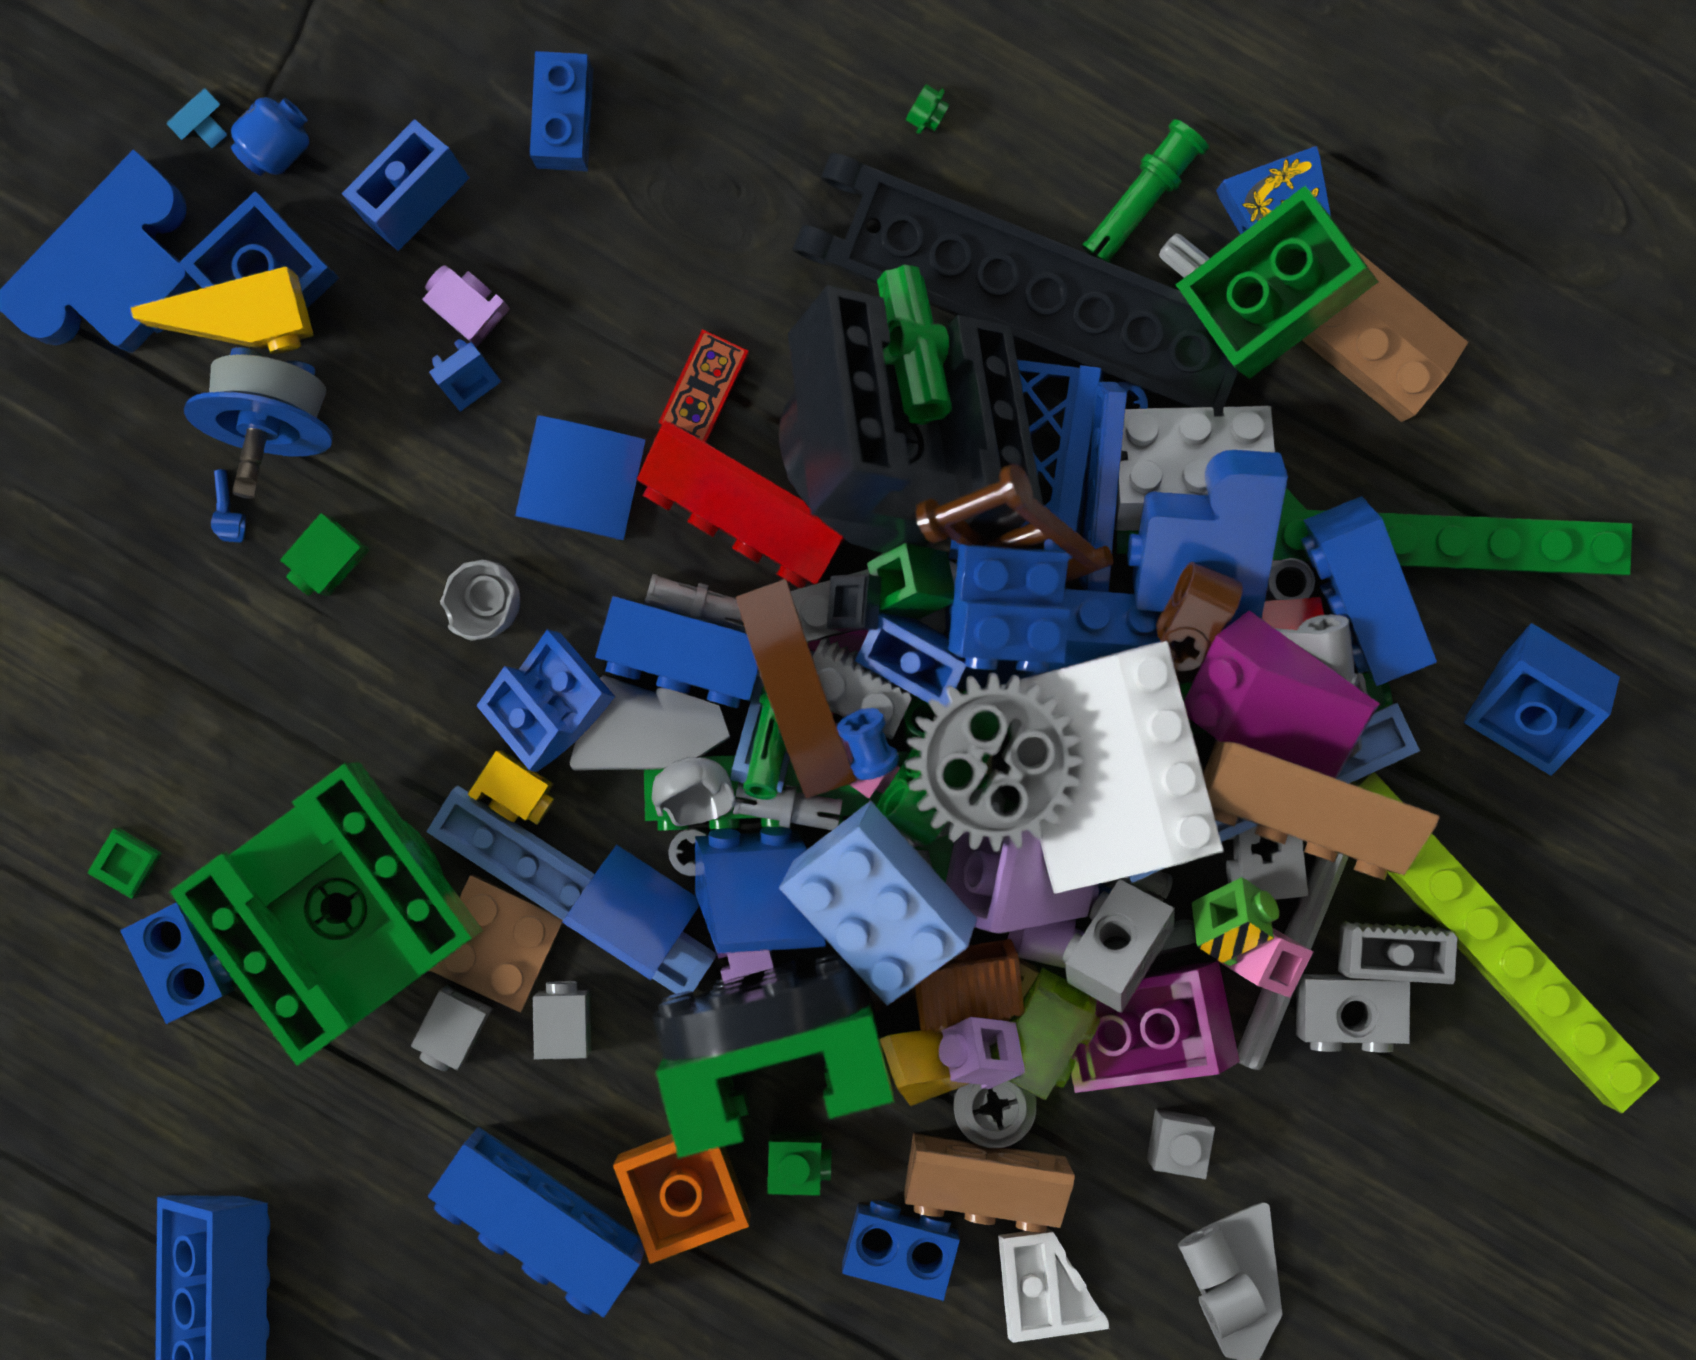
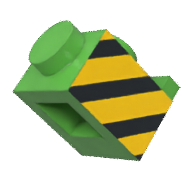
(1234, 920)

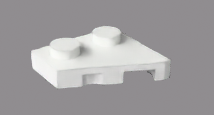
(1043, 1289)

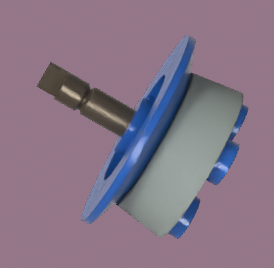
(261, 409)

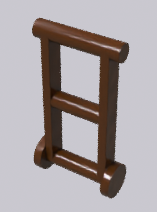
(1015, 490)

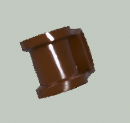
(1197, 613)

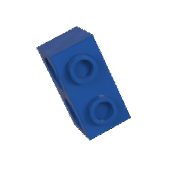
(165, 967)
(895, 1263)

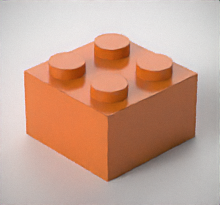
(680, 1199)

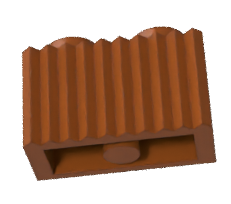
(974, 983)

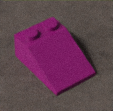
(1277, 699)
(1167, 1032)

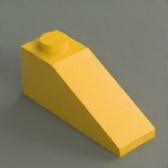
(248, 311)

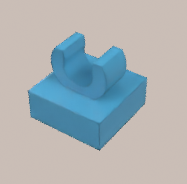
(197, 116)

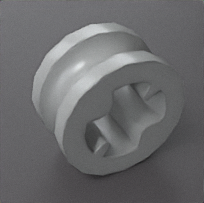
(689, 834)

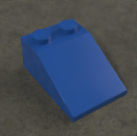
(741, 892)

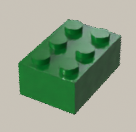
(1276, 283)

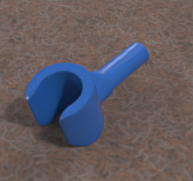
(226, 525)

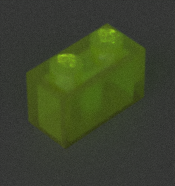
(1050, 1030)

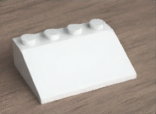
(1140, 774)

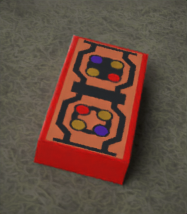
(704, 385)

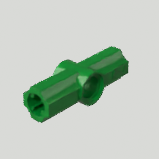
(916, 345)

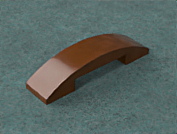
(795, 689)

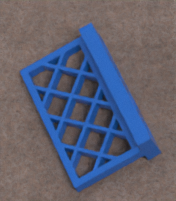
(1074, 448)

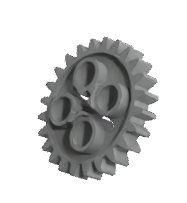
(1038, 785)

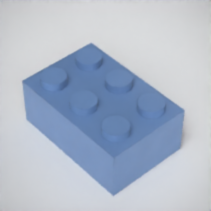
(879, 903)

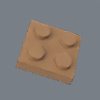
(510, 949)

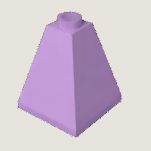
(1012, 886)

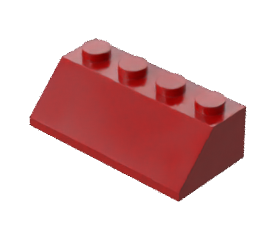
(739, 503)

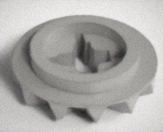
(982, 1127)

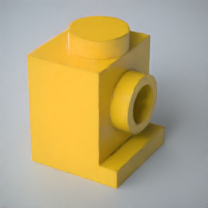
(513, 789)

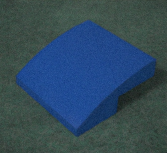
(580, 477)
(545, 701)
(632, 911)

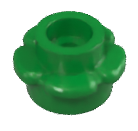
(927, 109)

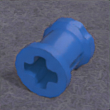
(868, 743)

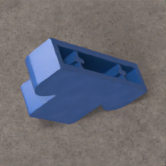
(103, 262)
(1224, 531)

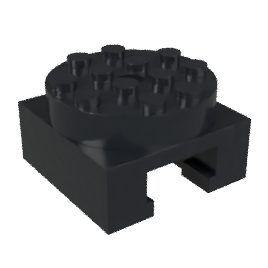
(854, 446)

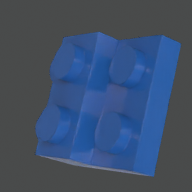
(1009, 607)

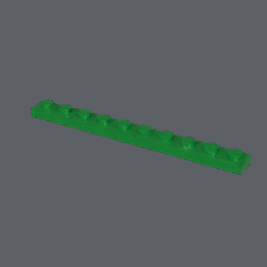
(1477, 543)

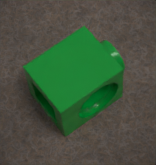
(323, 556)

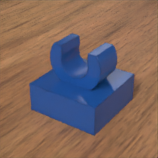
(464, 375)

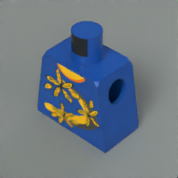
(1262, 189)

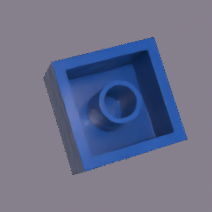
(255, 242)

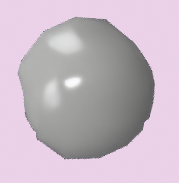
(480, 600)
(693, 791)

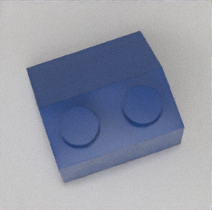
(1543, 700)

